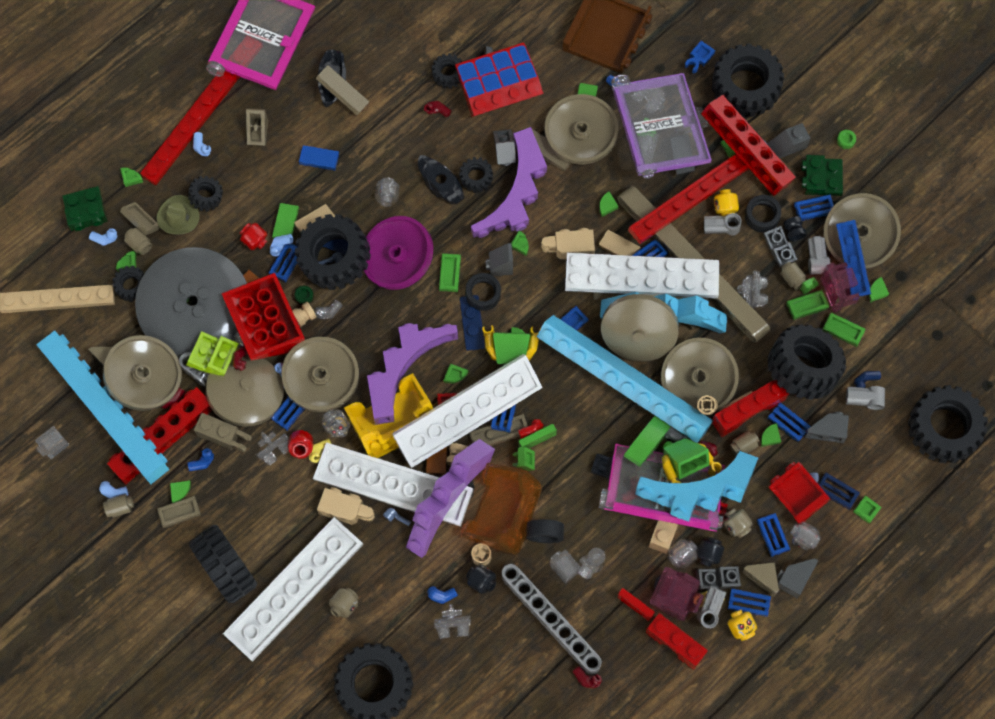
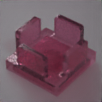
(837, 284)
(677, 594)

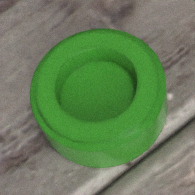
(846, 139)

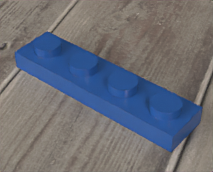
(854, 256)

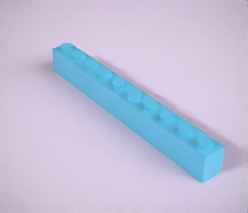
(624, 378)
(103, 407)

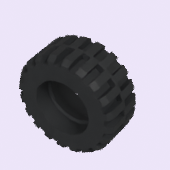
(754, 60)
(319, 234)
(797, 376)
(962, 405)
(222, 564)
(364, 657)

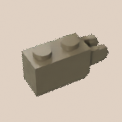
(220, 433)

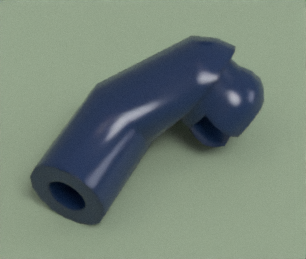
(859, 381)

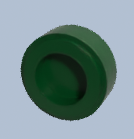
(304, 294)

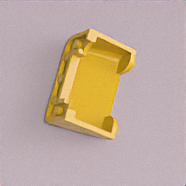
(408, 406)

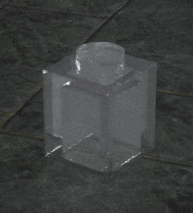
(51, 443)
(564, 565)

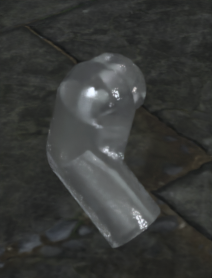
(328, 312)

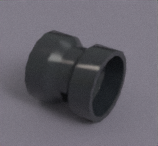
(795, 229)

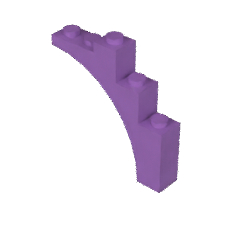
(512, 211)
(397, 361)
(446, 490)

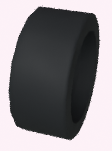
(763, 200)
(483, 278)
(545, 531)

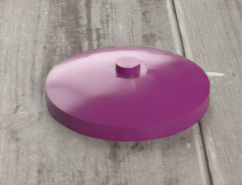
(399, 252)

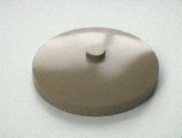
(581, 129)
(876, 224)
(639, 327)
(701, 369)
(142, 373)
(320, 374)
(246, 395)

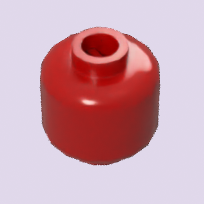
(253, 236)
(300, 444)

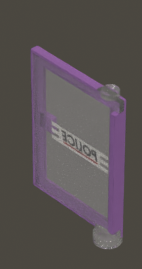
(660, 123)

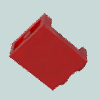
(799, 492)

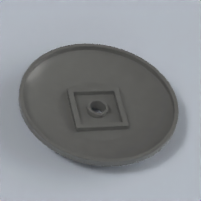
(168, 285)

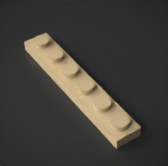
(57, 298)

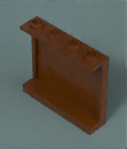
(607, 32)

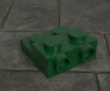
(822, 176)
(84, 209)

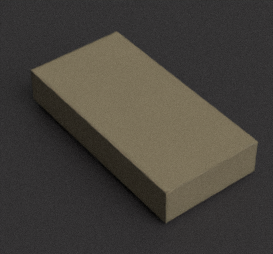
(140, 218)
(179, 512)

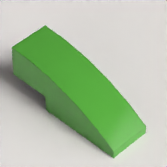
(647, 441)

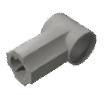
(719, 224)
(817, 254)
(872, 397)
(711, 604)

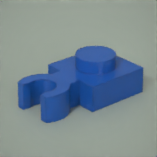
(700, 55)

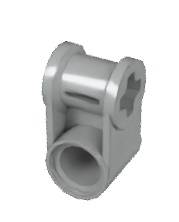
(199, 376)

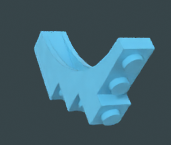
(688, 310)
(704, 493)

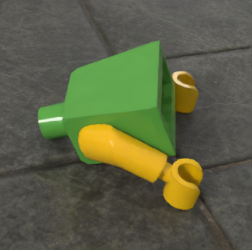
(509, 346)
(687, 458)

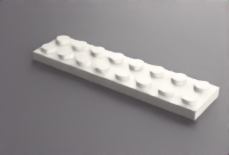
(642, 275)
(467, 410)
(383, 481)
(293, 589)

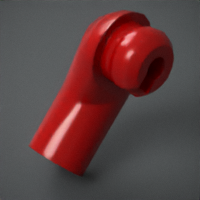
(536, 426)

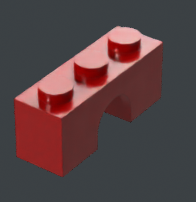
(682, 644)

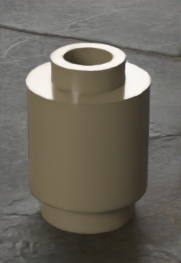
(137, 241)
(793, 275)
(745, 442)
(118, 505)

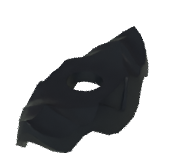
(335, 60)
(449, 190)

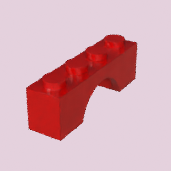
(742, 410)

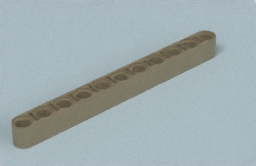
(678, 247)

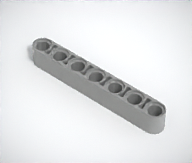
(548, 609)

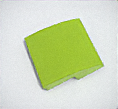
(212, 354)

